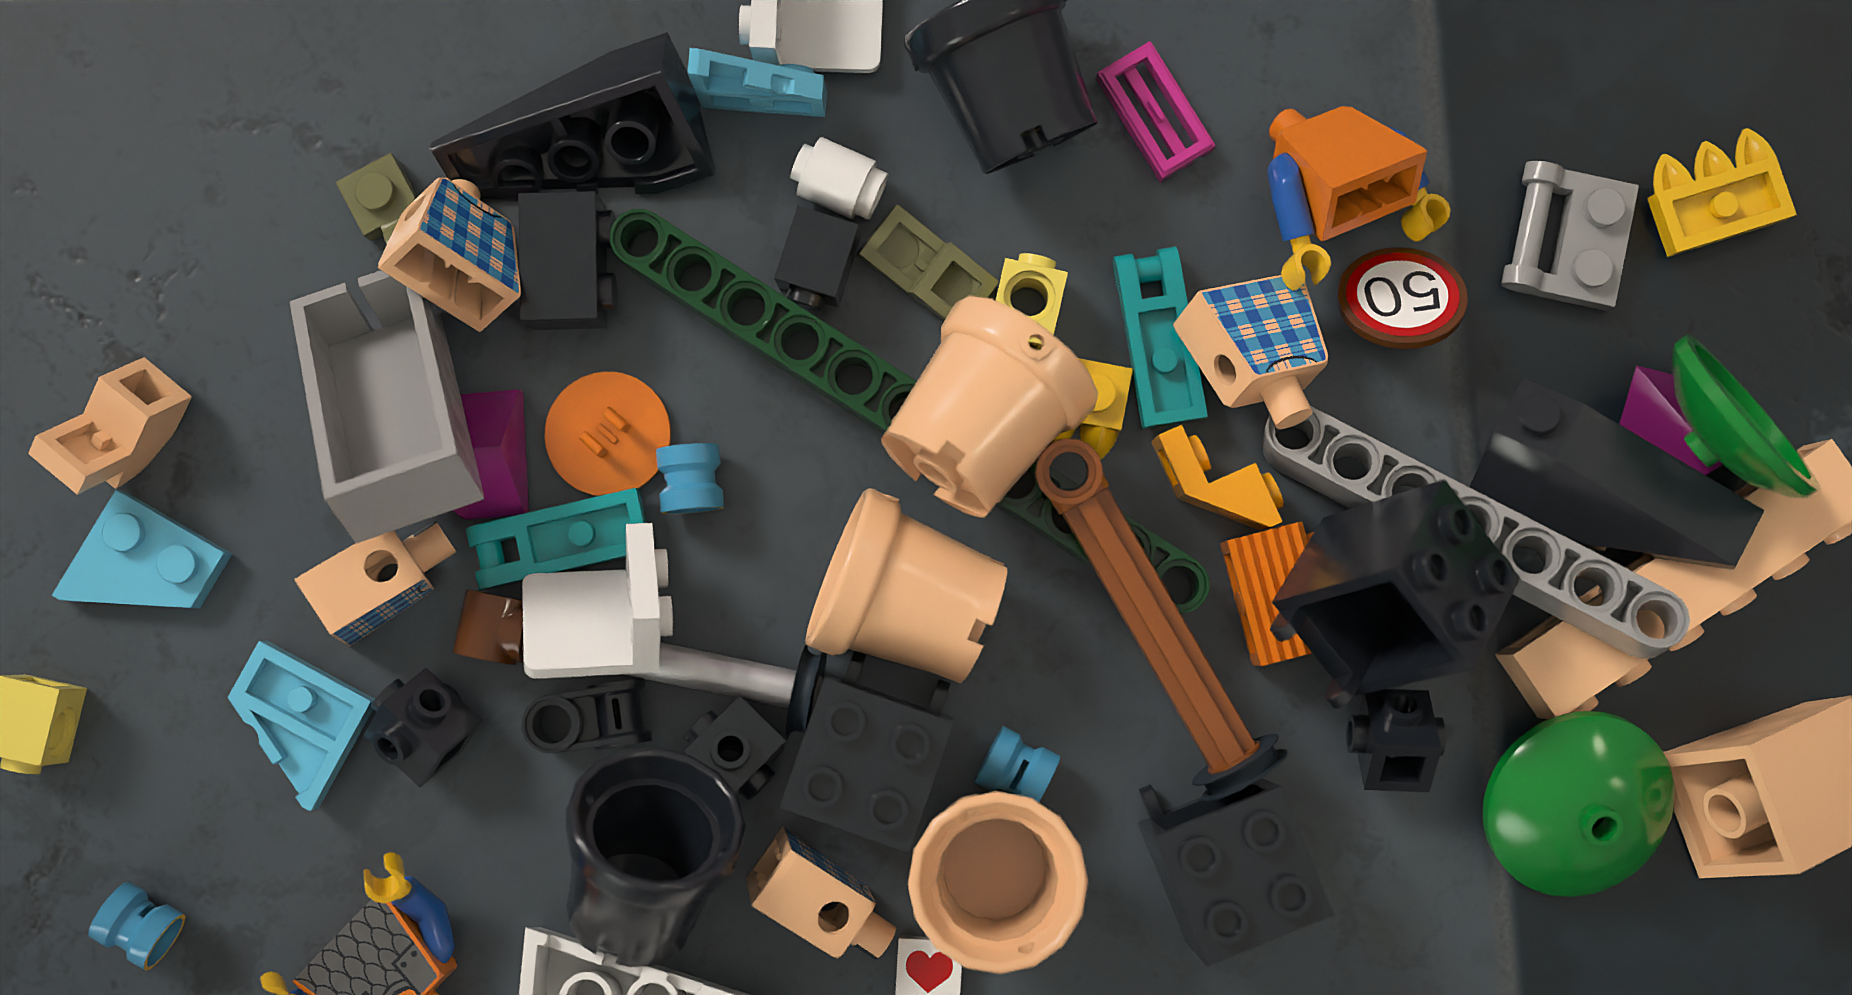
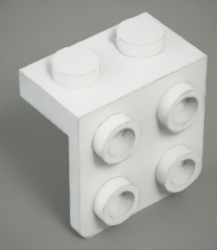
(814, 33)
(599, 618)

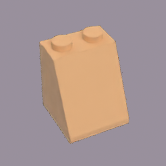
(1768, 792)

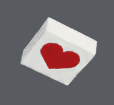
(925, 969)

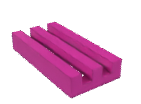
(1132, 121)

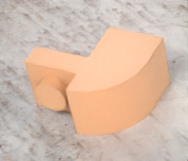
(118, 433)

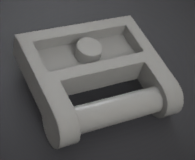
(1588, 242)

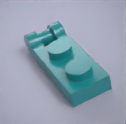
(1163, 369)
(556, 538)

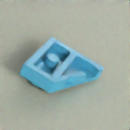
(755, 86)
(142, 559)
(301, 718)

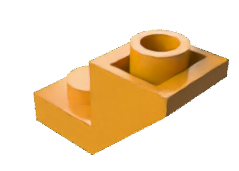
(1238, 496)

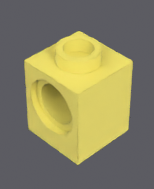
(1036, 273)
(37, 722)

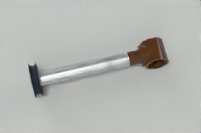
(493, 631)

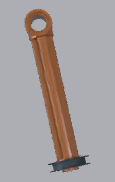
(1159, 628)

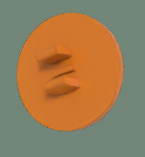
(606, 433)

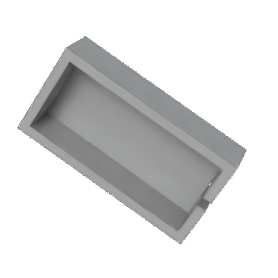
(383, 407)

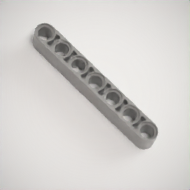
(1561, 558)

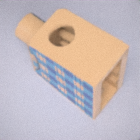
(455, 253)
(1256, 345)
(347, 585)
(798, 880)

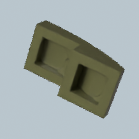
(923, 264)

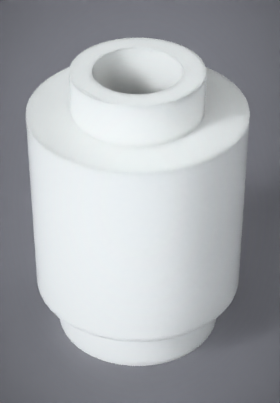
(838, 179)

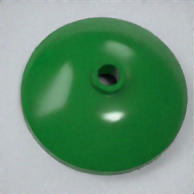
(1734, 426)
(1556, 788)

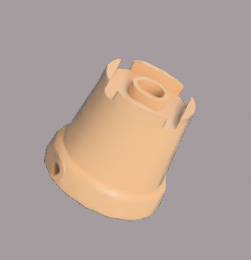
(987, 405)
(905, 593)
(998, 882)

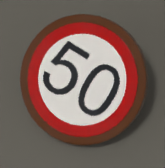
(1402, 298)

